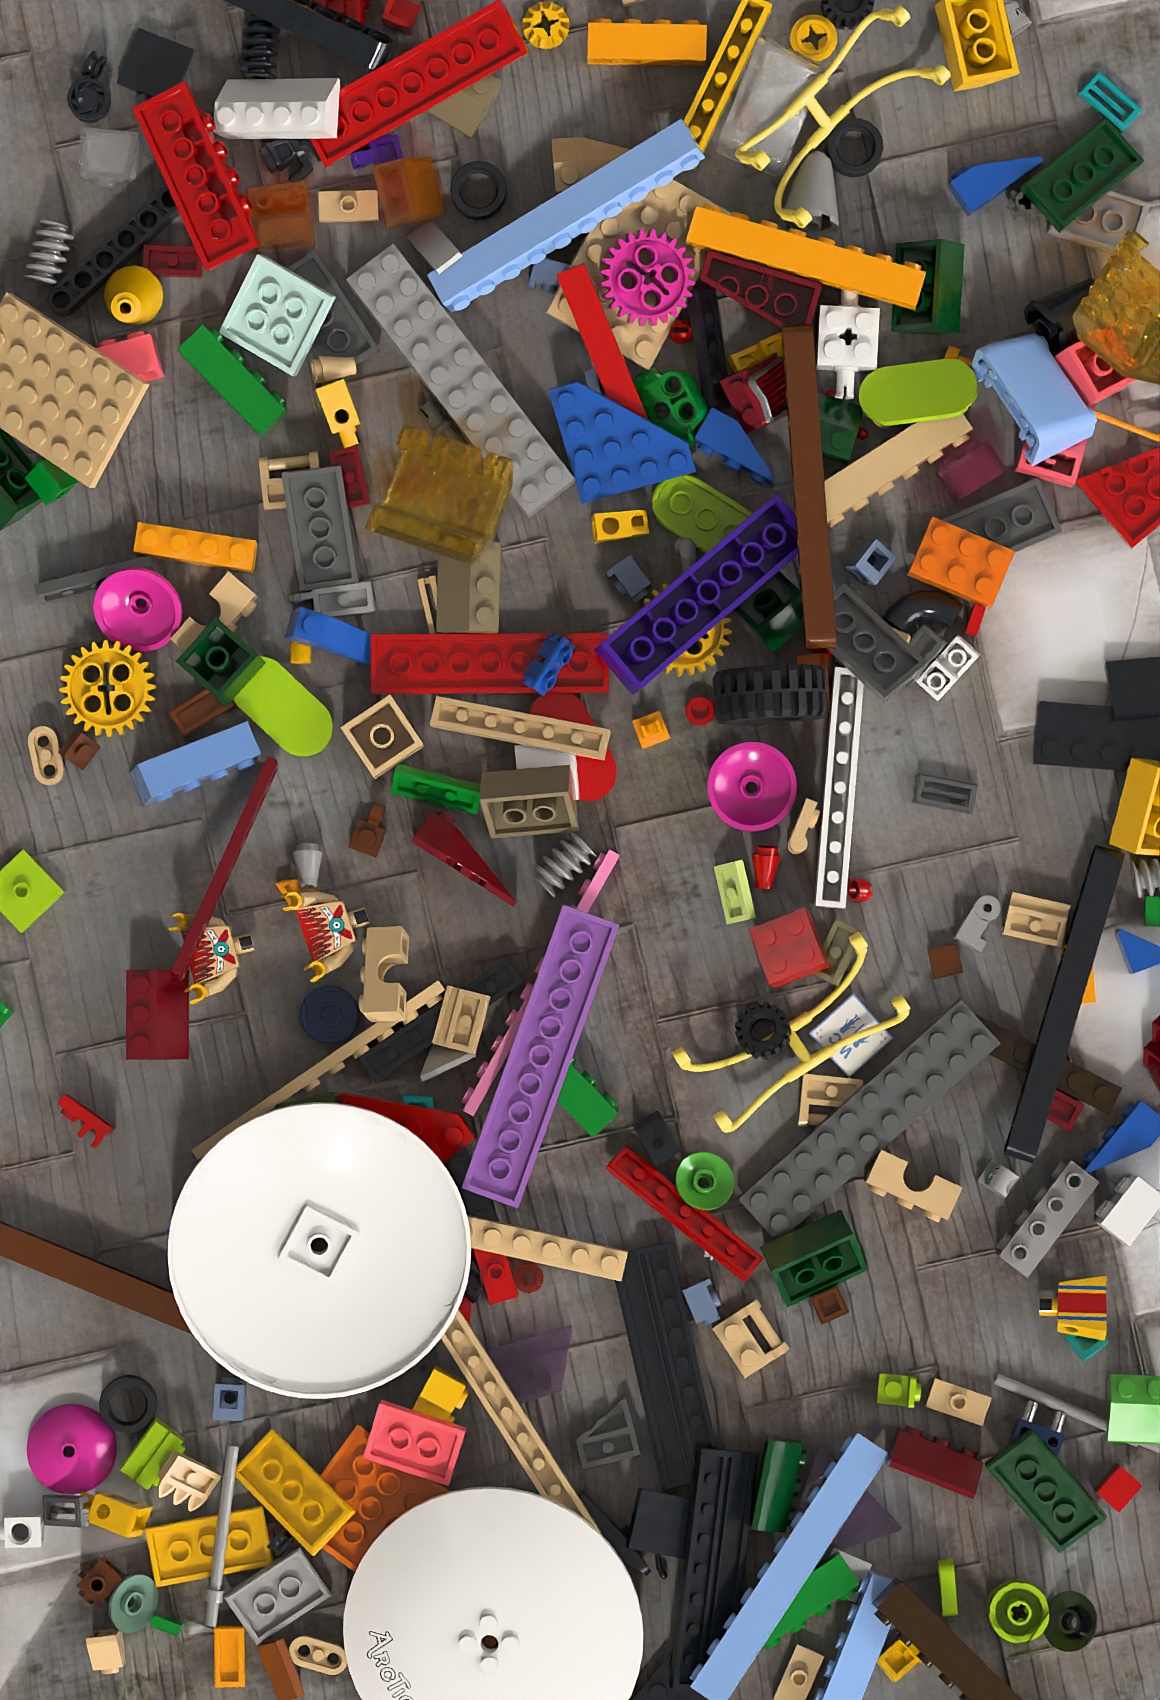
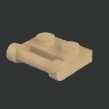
(273, 489)
(806, 818)
(825, 1092)
(741, 1343)

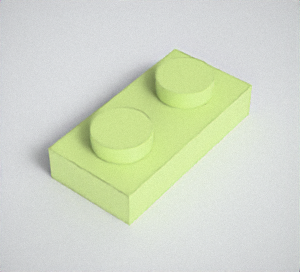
(734, 892)

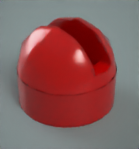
(681, 337)
(859, 890)

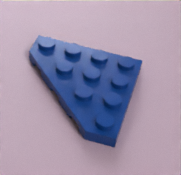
(613, 446)

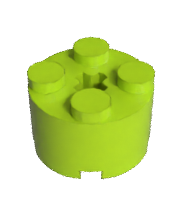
(1014, 1593)

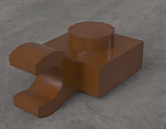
(368, 835)

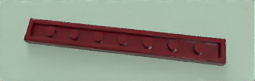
(224, 869)

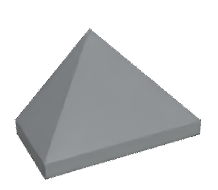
(442, 1059)

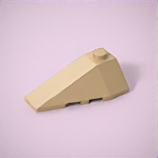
(578, 158)

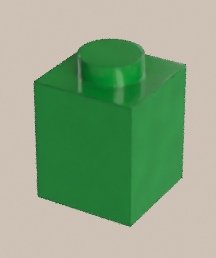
(49, 481)

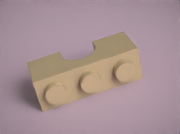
(234, 601)
(382, 950)
(936, 1198)

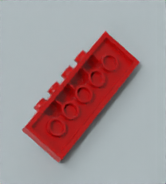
(198, 175)

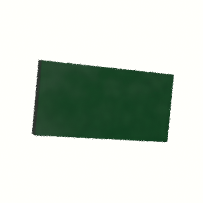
(1082, 174)
(1045, 1490)

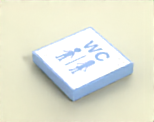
(845, 1021)

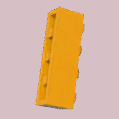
(647, 43)
(196, 547)

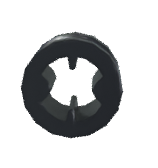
(94, 65)
(280, 1541)

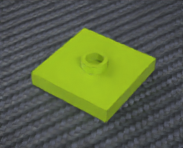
(26, 891)

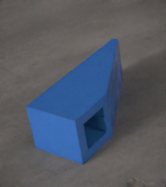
(728, 440)
(1133, 1134)

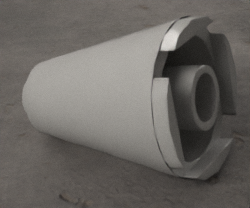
(815, 193)

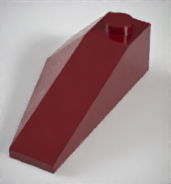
(448, 844)

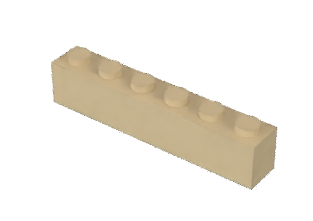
(889, 462)

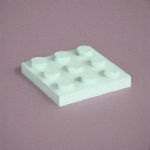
(277, 314)

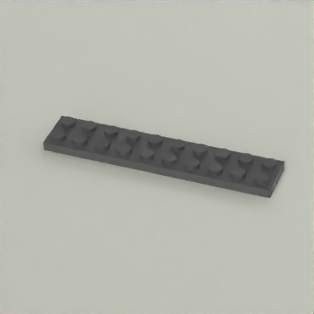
(869, 1120)

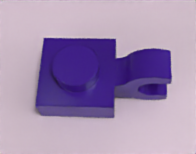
(381, 151)

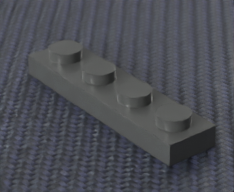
(83, 581)

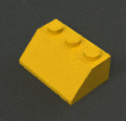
(976, 42)
(1138, 812)

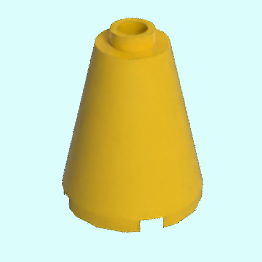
(133, 295)

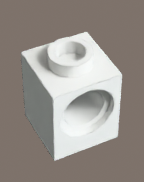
(35, 1524)

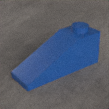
(986, 181)
(329, 635)

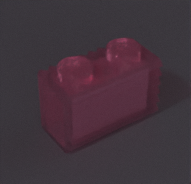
(971, 470)

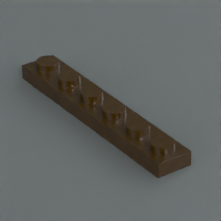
(1073, 1078)

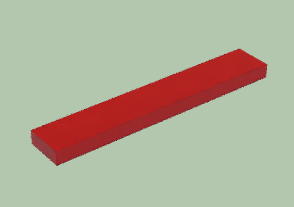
(599, 338)
(693, 1222)

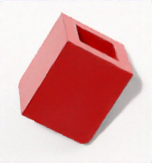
(400, 15)
(1118, 1487)

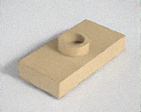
(348, 206)
(958, 1401)
(799, 1674)

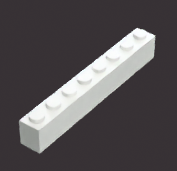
(838, 790)

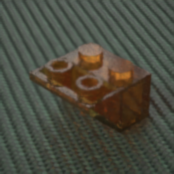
(408, 191)
(282, 216)

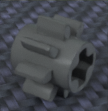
(1020, 209)

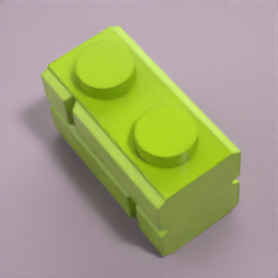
(152, 1453)

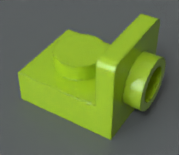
(898, 1390)

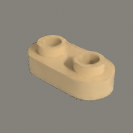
(45, 756)
(318, 1655)

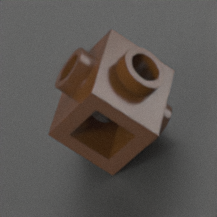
(104, 1571)

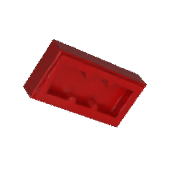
(496, 1276)

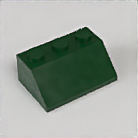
(941, 292)
(16, 494)
(814, 1258)
(777, 1484)

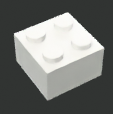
(1128, 1209)

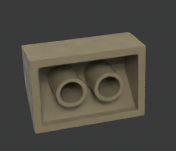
(468, 107)
(469, 594)
(529, 801)

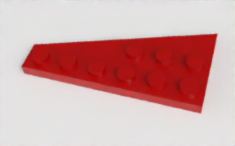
(1127, 495)

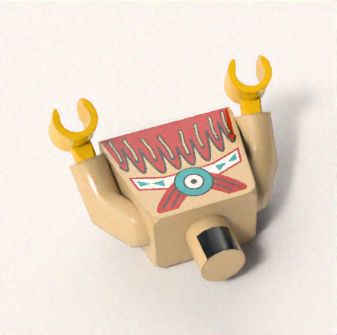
(326, 928)
(216, 956)

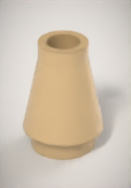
(329, 368)

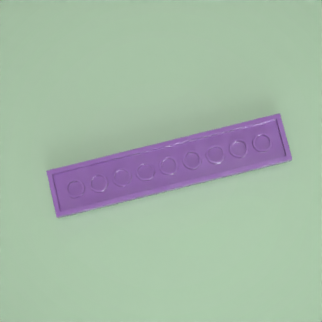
(540, 1056)

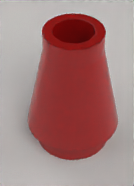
(765, 865)

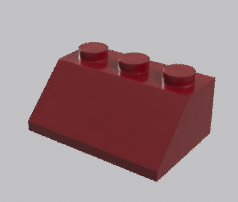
(156, 1015)
(935, 1461)

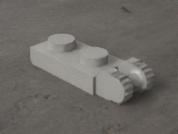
(339, 600)

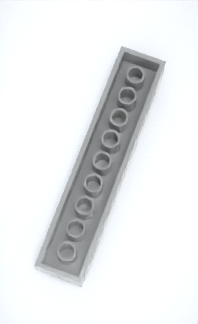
(458, 377)

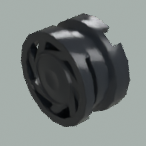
(88, 100)

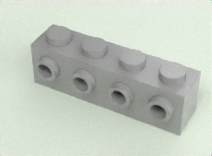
(1047, 1217)

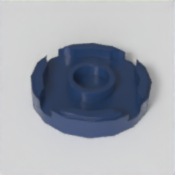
(329, 1014)

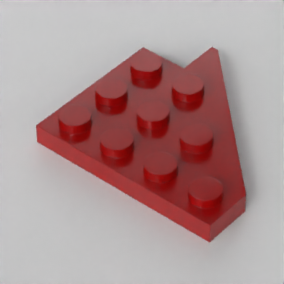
(440, 1129)

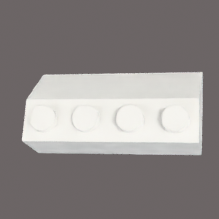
(278, 108)

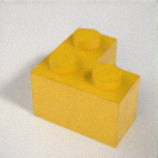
(441, 1395)

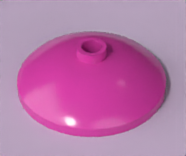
(129, 621)
(755, 764)
(86, 1433)

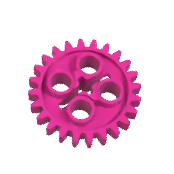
(631, 300)

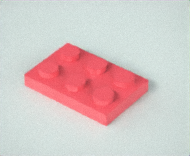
(414, 1442)

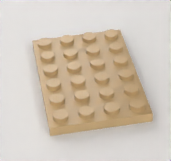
(665, 210)
(62, 392)

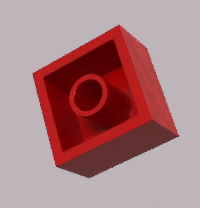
(789, 948)

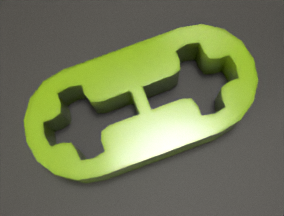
(947, 1587)

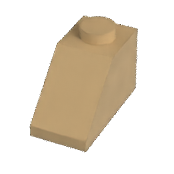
(106, 1650)

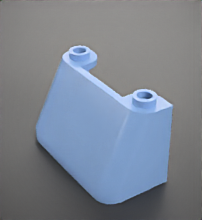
(1035, 394)

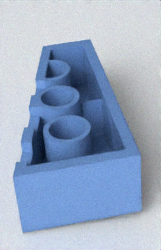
(194, 763)

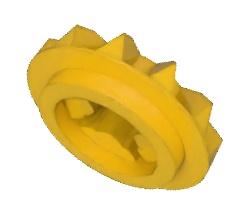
(820, 26)
(538, 36)

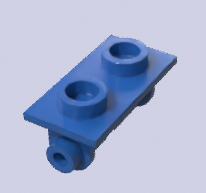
(543, 676)

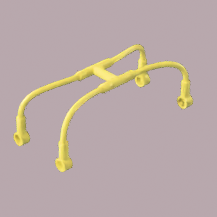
(760, 160)
(807, 1061)

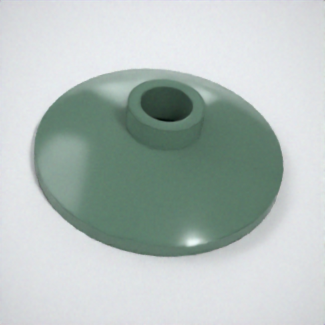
(133, 1603)

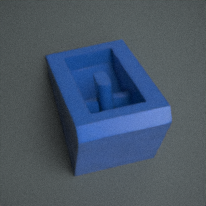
(1137, 952)

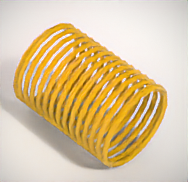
(301, 655)

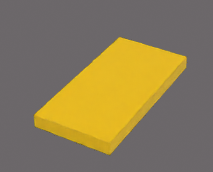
(293, 1492)
(185, 1548)

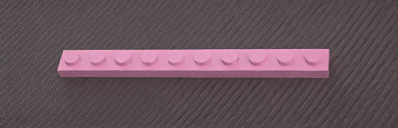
(503, 1045)

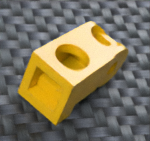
(619, 525)

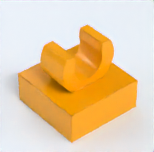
(651, 729)

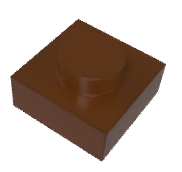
(79, 749)

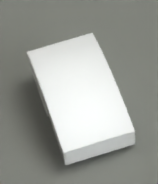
(948, 667)

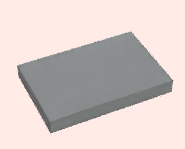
(1106, 222)
(277, 1595)

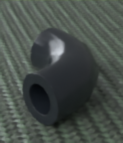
(921, 606)

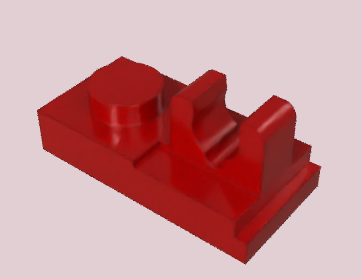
(73, 1109)

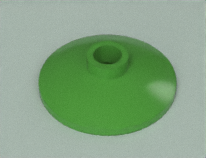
(707, 1168)

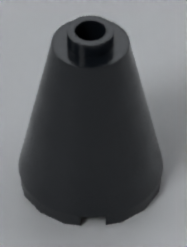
(1054, 314)

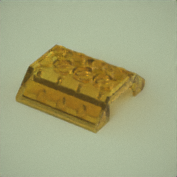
(1124, 312)
(443, 497)

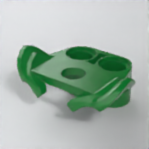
(657, 387)

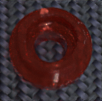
(528, 1287)

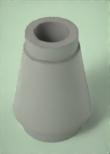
(307, 864)

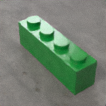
(232, 380)
(585, 1102)
(826, 1583)

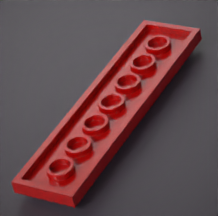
(422, 79)
(479, 664)

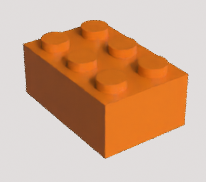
(961, 563)

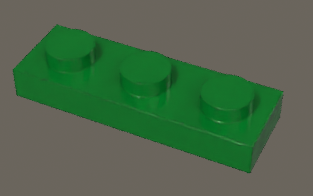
(436, 789)

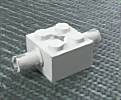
(847, 359)

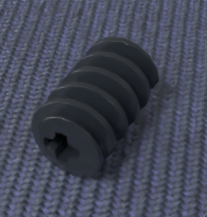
(258, 48)

